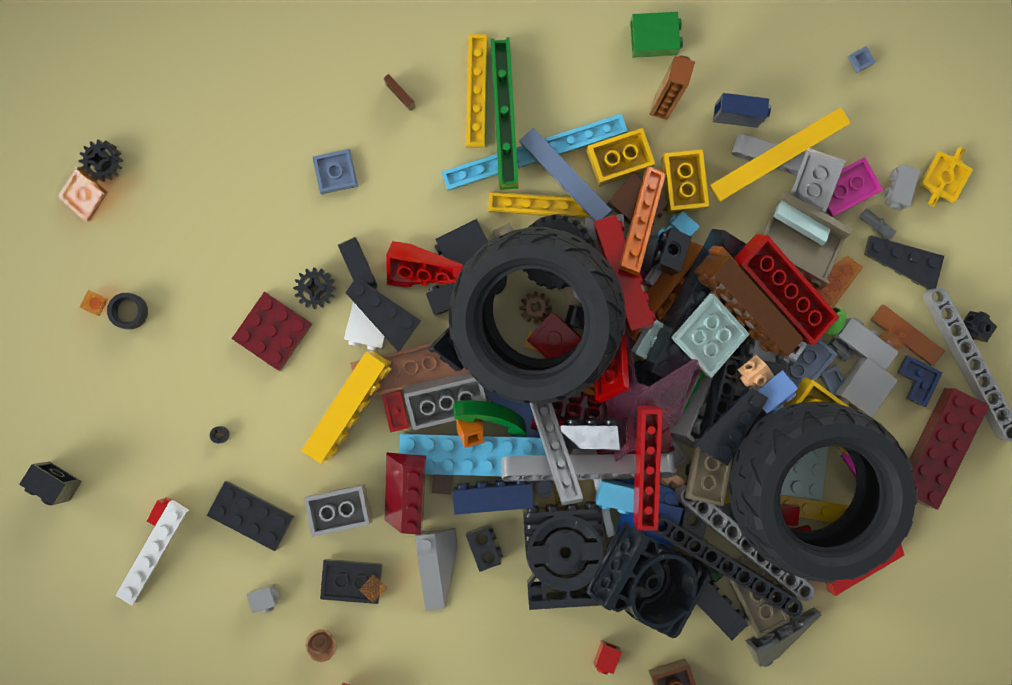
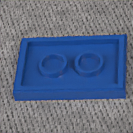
(672, 511)

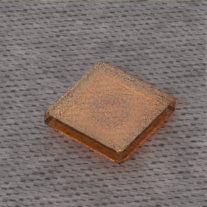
(83, 194)

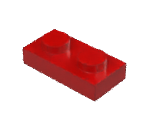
(395, 411)

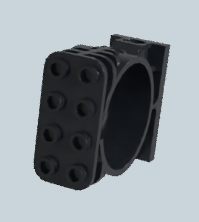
(537, 525)
(639, 582)

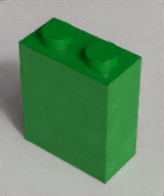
(655, 34)

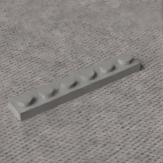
(557, 453)

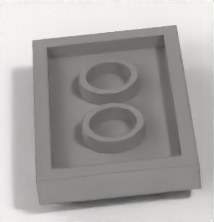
(817, 179)

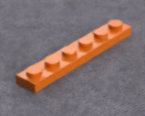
(642, 221)

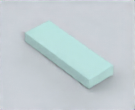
(802, 223)

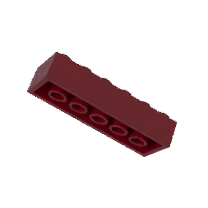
(945, 444)

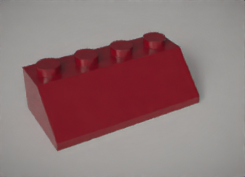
(405, 492)

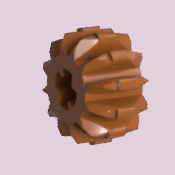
(533, 301)

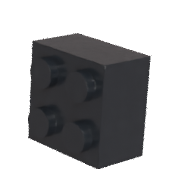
(50, 483)

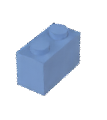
(777, 390)

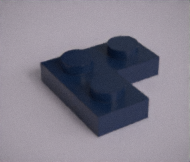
(924, 379)

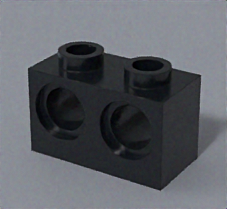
(479, 549)

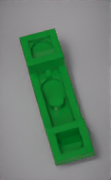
(495, 413)

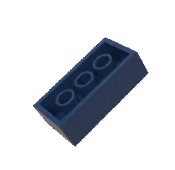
(492, 497)

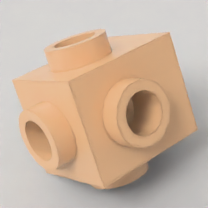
(755, 373)

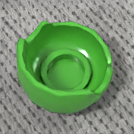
(839, 324)

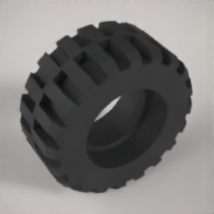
(558, 222)

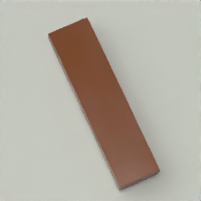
(914, 339)

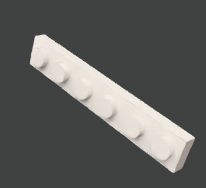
(152, 552)

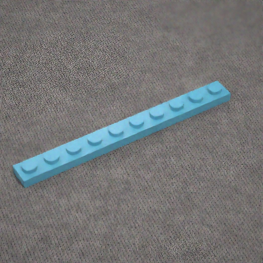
(561, 143)

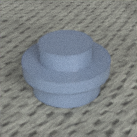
(544, 488)

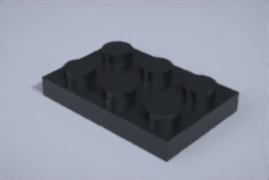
(344, 579)

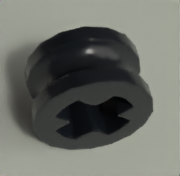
(221, 429)

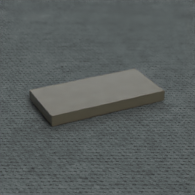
(759, 613)

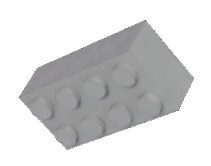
(433, 400)

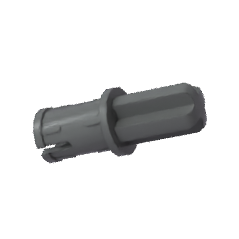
(878, 224)

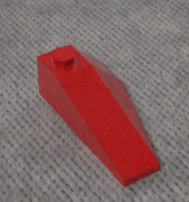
(414, 265)

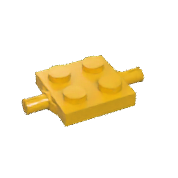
(946, 176)

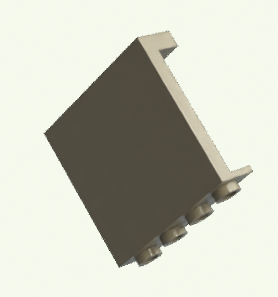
(807, 255)

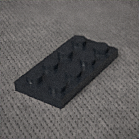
(250, 515)

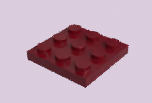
(271, 331)

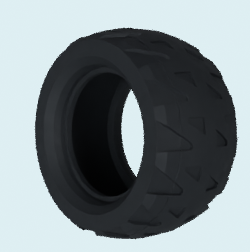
(499, 365)
(869, 527)

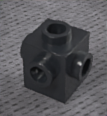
(979, 325)

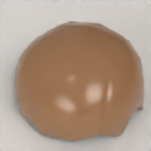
(320, 645)

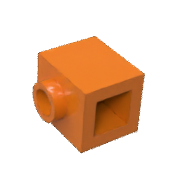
(470, 433)

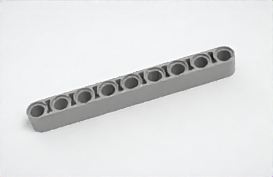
(964, 358)
(585, 467)
(736, 539)

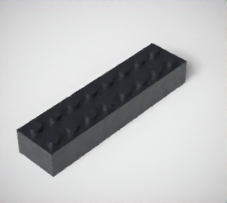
(665, 354)

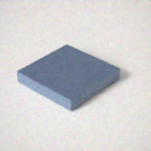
(335, 171)

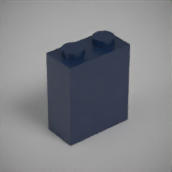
(741, 110)

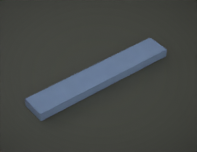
(565, 175)

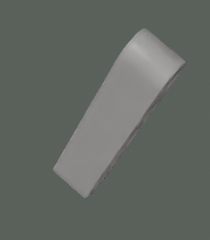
(750, 148)

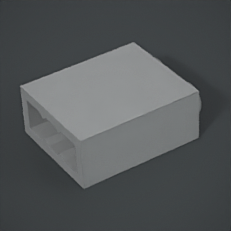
(865, 387)

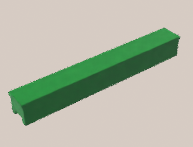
(504, 114)

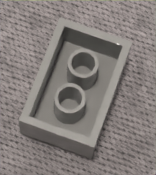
(338, 510)

